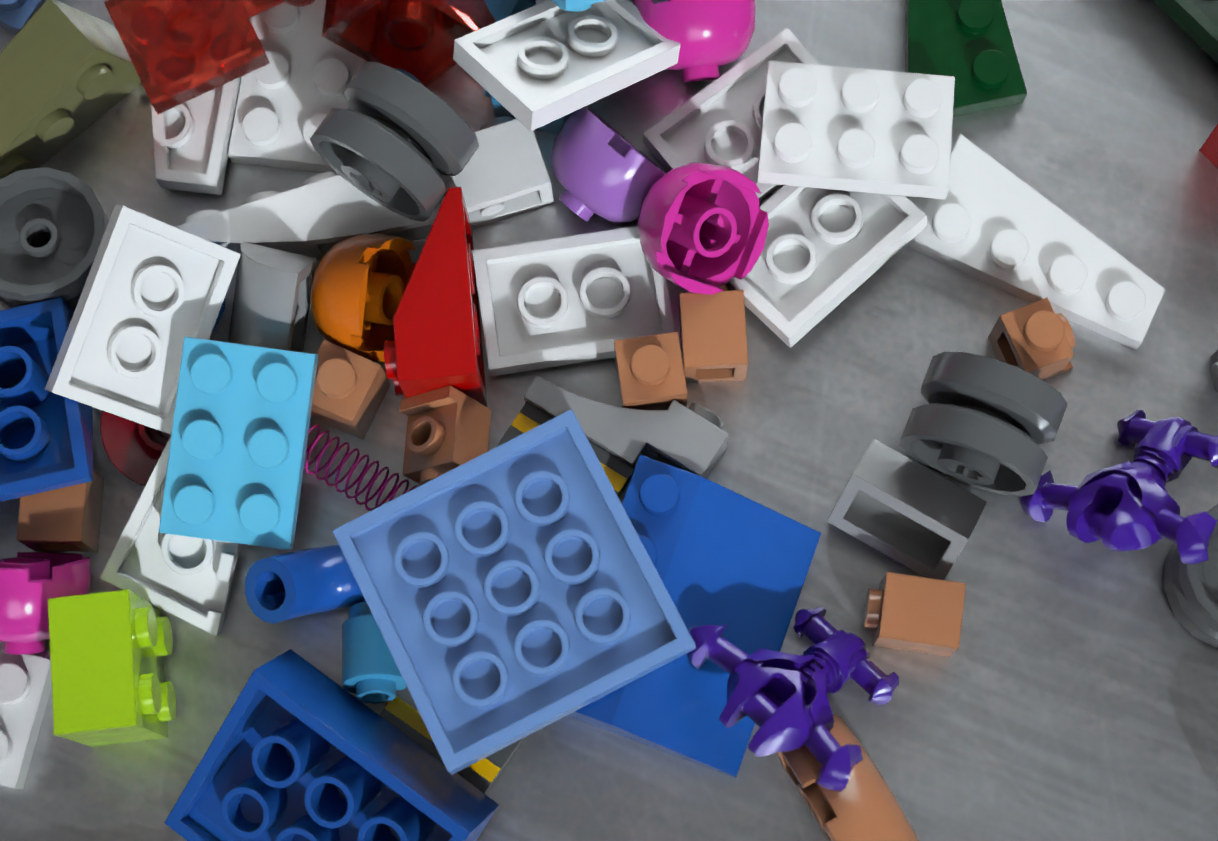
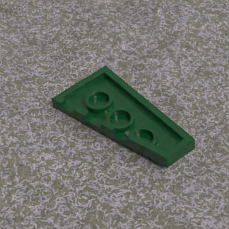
(969, 43)

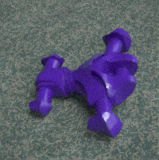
(1129, 500)
(788, 691)

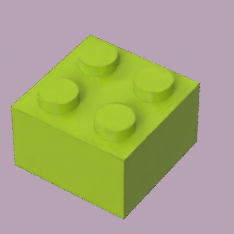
(109, 668)

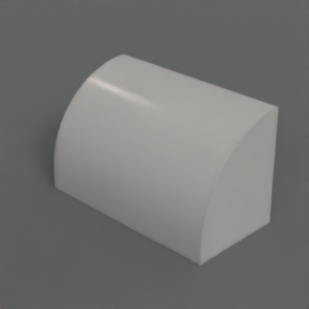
(271, 298)
(907, 511)

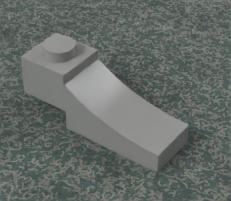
(675, 436)

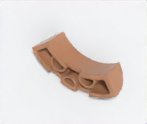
(861, 810)

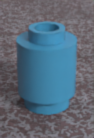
(366, 659)

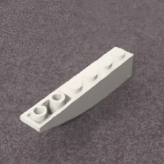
(497, 183)

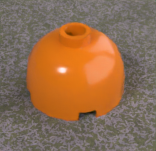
(360, 290)

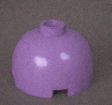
(600, 169)

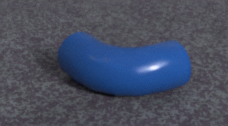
(301, 584)

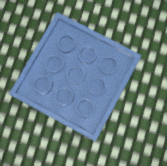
(512, 591)

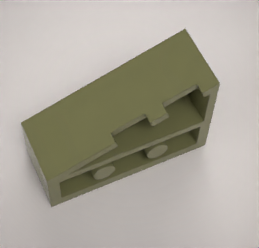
(57, 83)

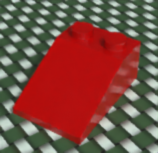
(439, 313)

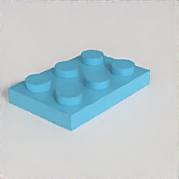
(238, 443)

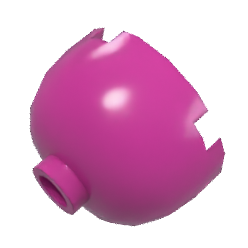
(708, 32)
(702, 226)
(25, 591)

